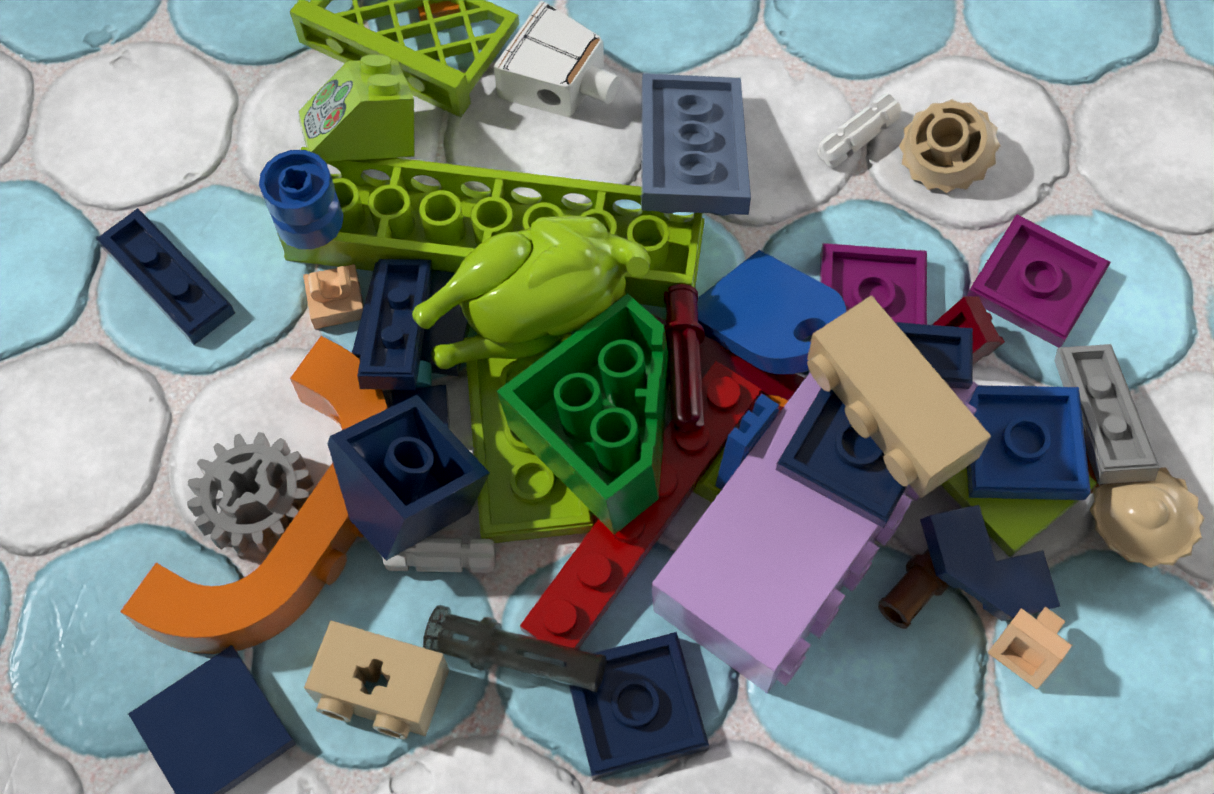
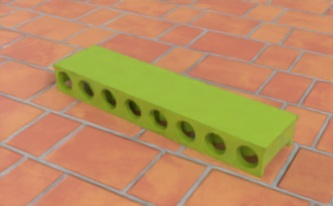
(449, 220)

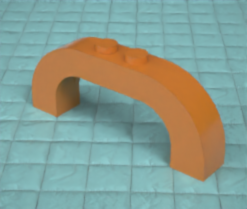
(300, 563)

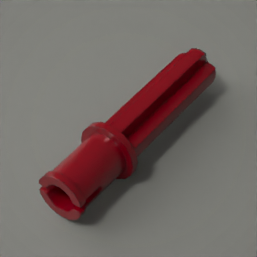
(683, 342)

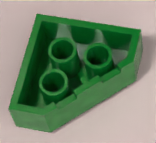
(599, 411)

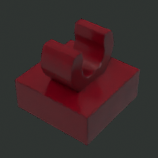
(971, 314)

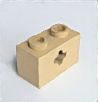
(355, 656)

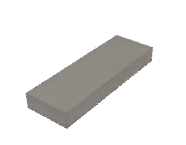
(1111, 422)

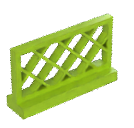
(427, 78)

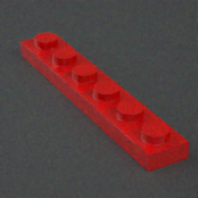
(607, 561)

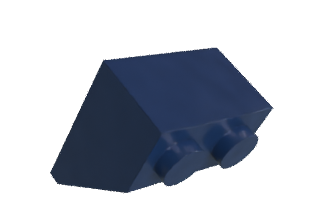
(404, 476)

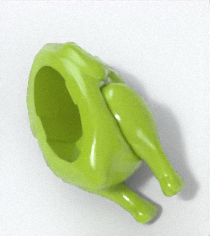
(533, 287)

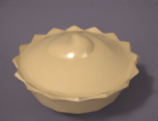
(949, 145)
(1148, 519)

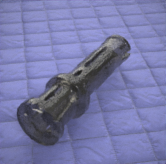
(483, 650)

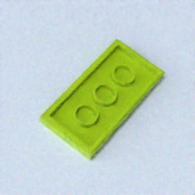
(521, 493)

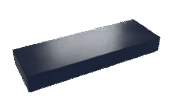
(166, 276)
(392, 336)

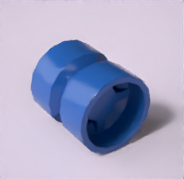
(301, 199)

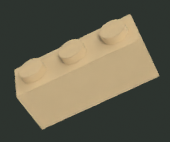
(895, 397)

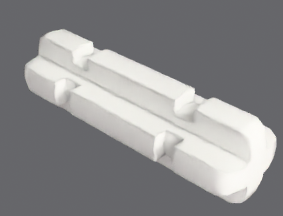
(859, 130)
(446, 556)

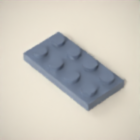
(693, 145)

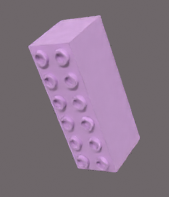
(770, 559)

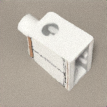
(554, 64)

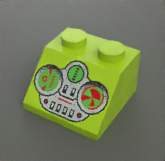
(361, 113)

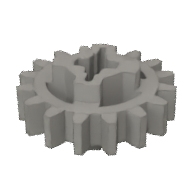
(251, 499)

